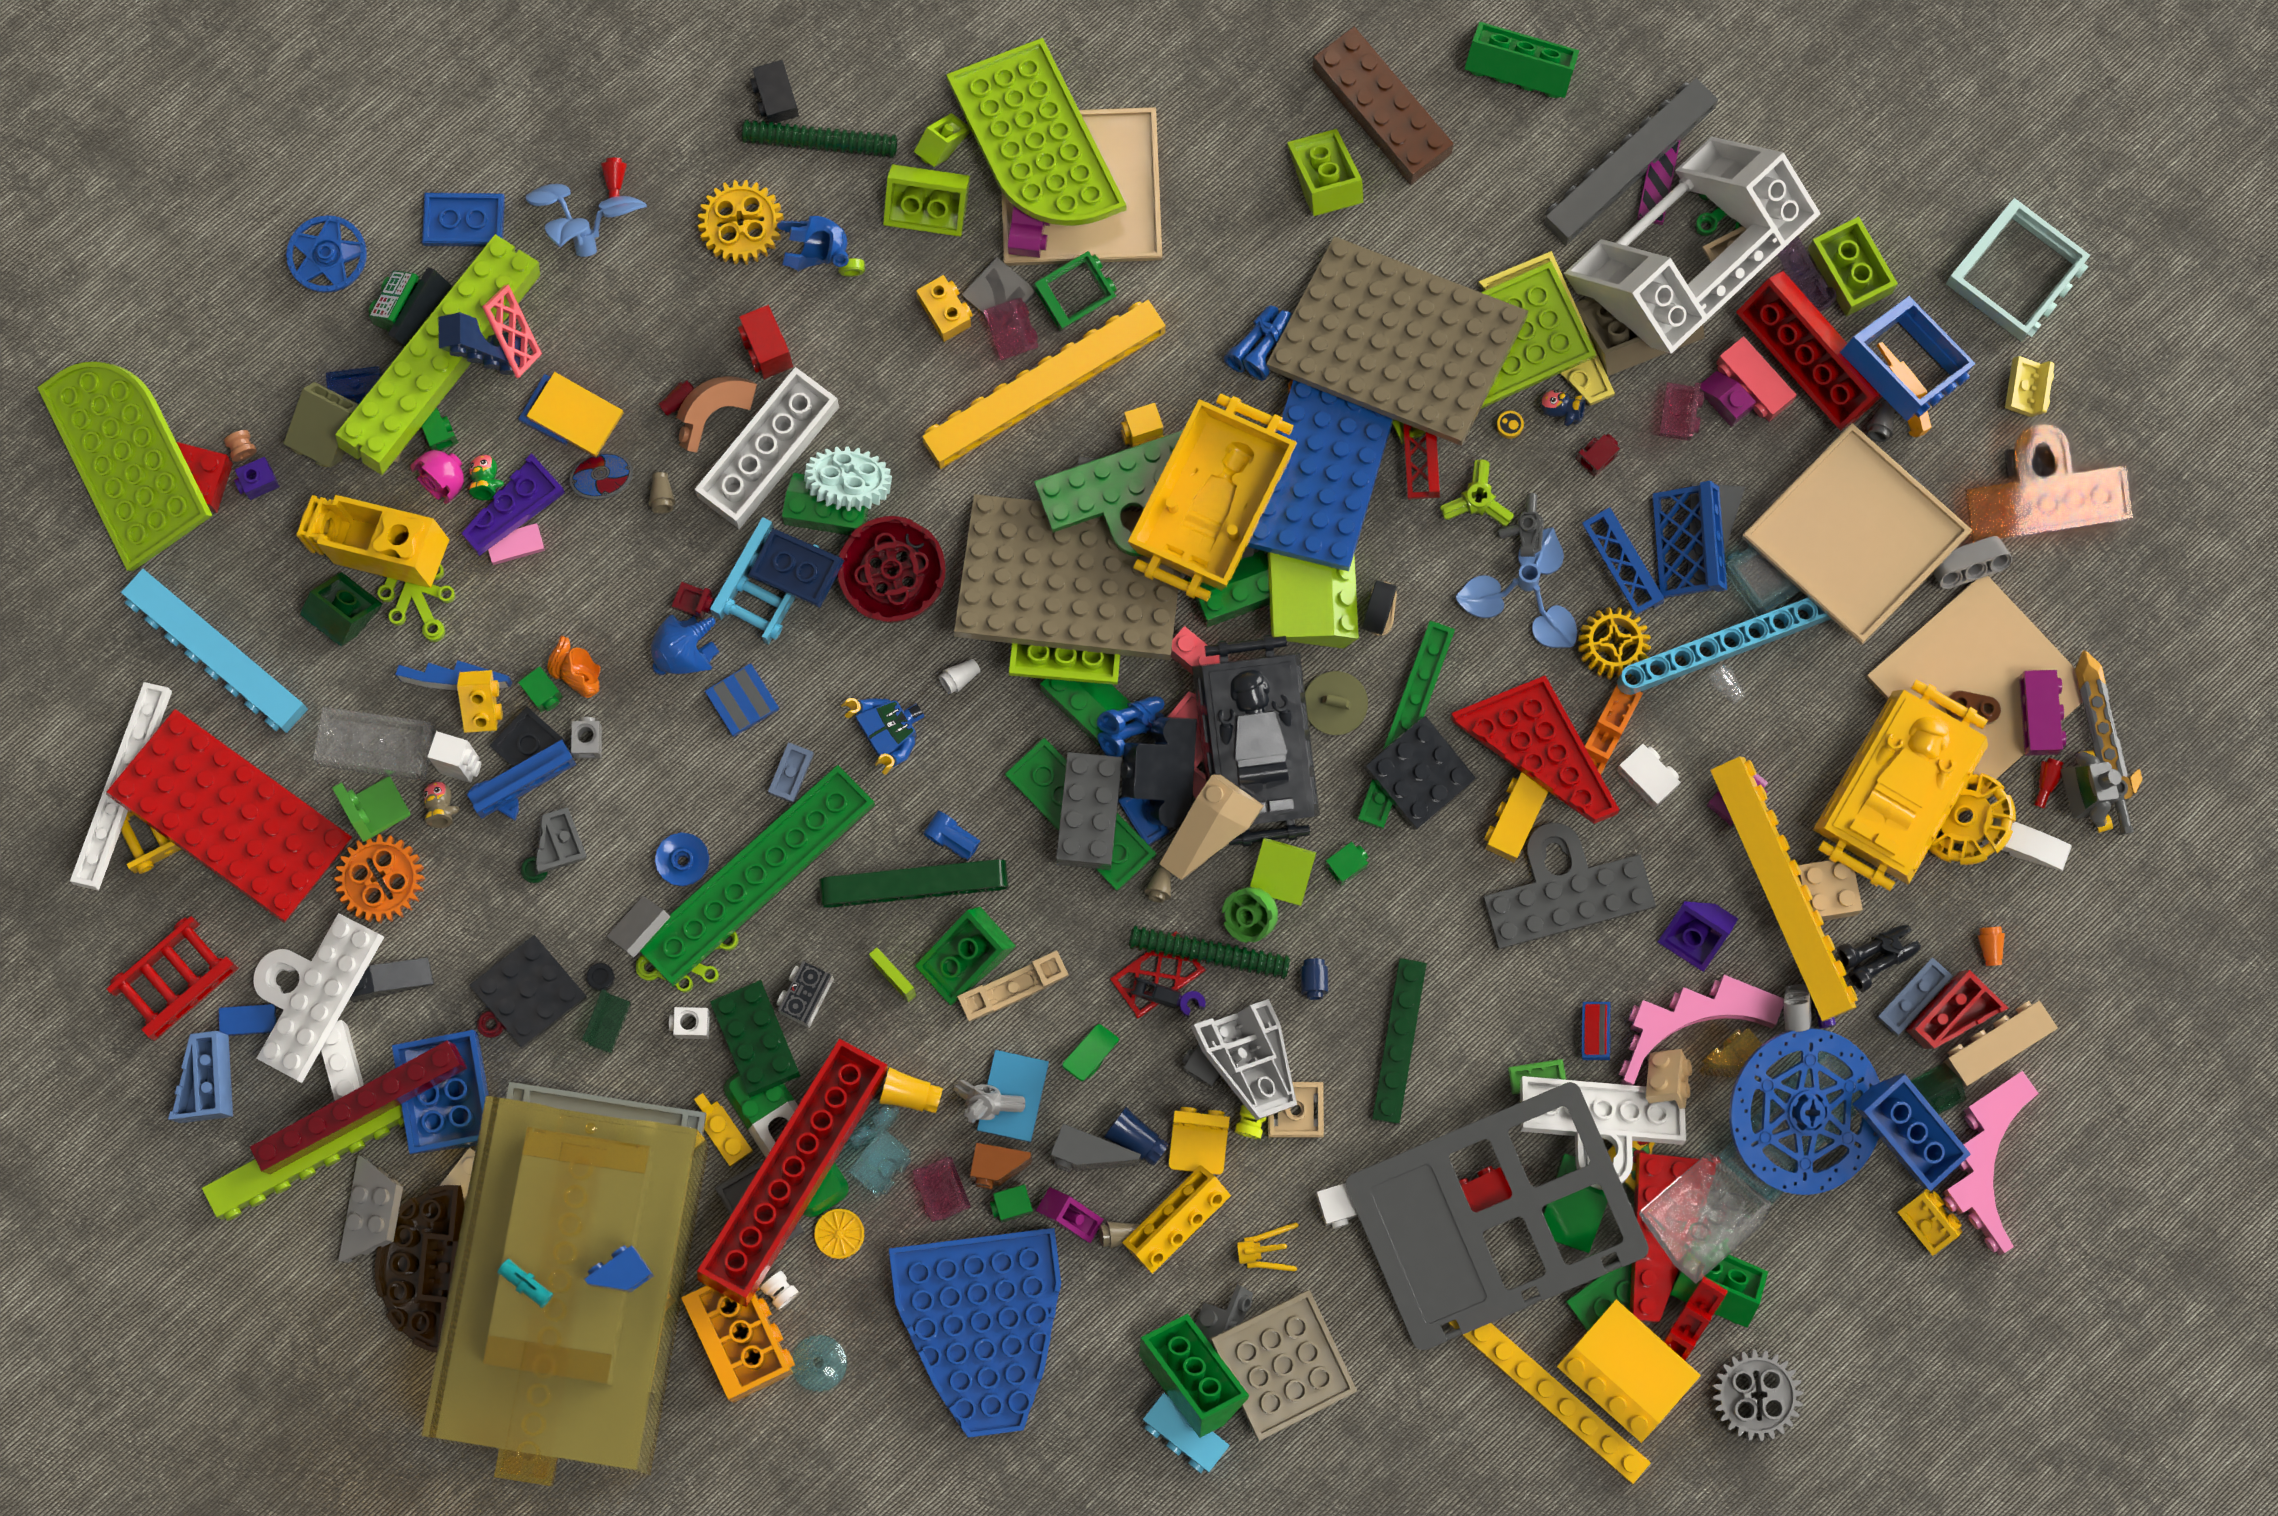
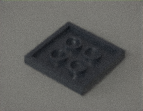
(1419, 772)
(528, 991)

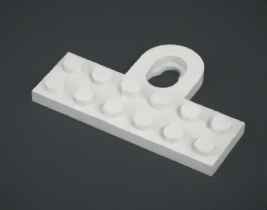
(319, 997)
(1619, 1114)

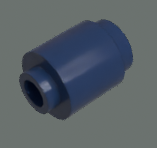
(1314, 978)

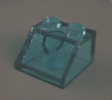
(880, 1163)

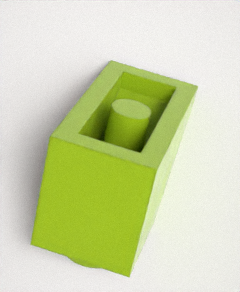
(941, 139)

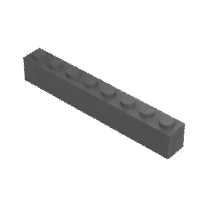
(1630, 161)

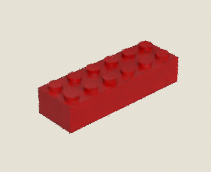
(1808, 349)

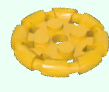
(1981, 824)

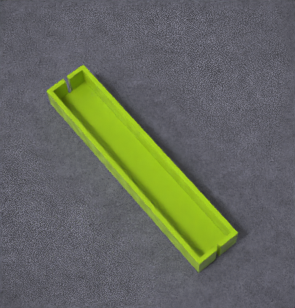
(425, 372)

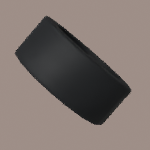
(1379, 607)

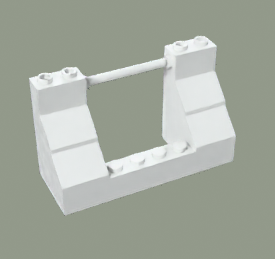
(1648, 290)

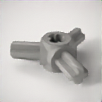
(986, 1101)

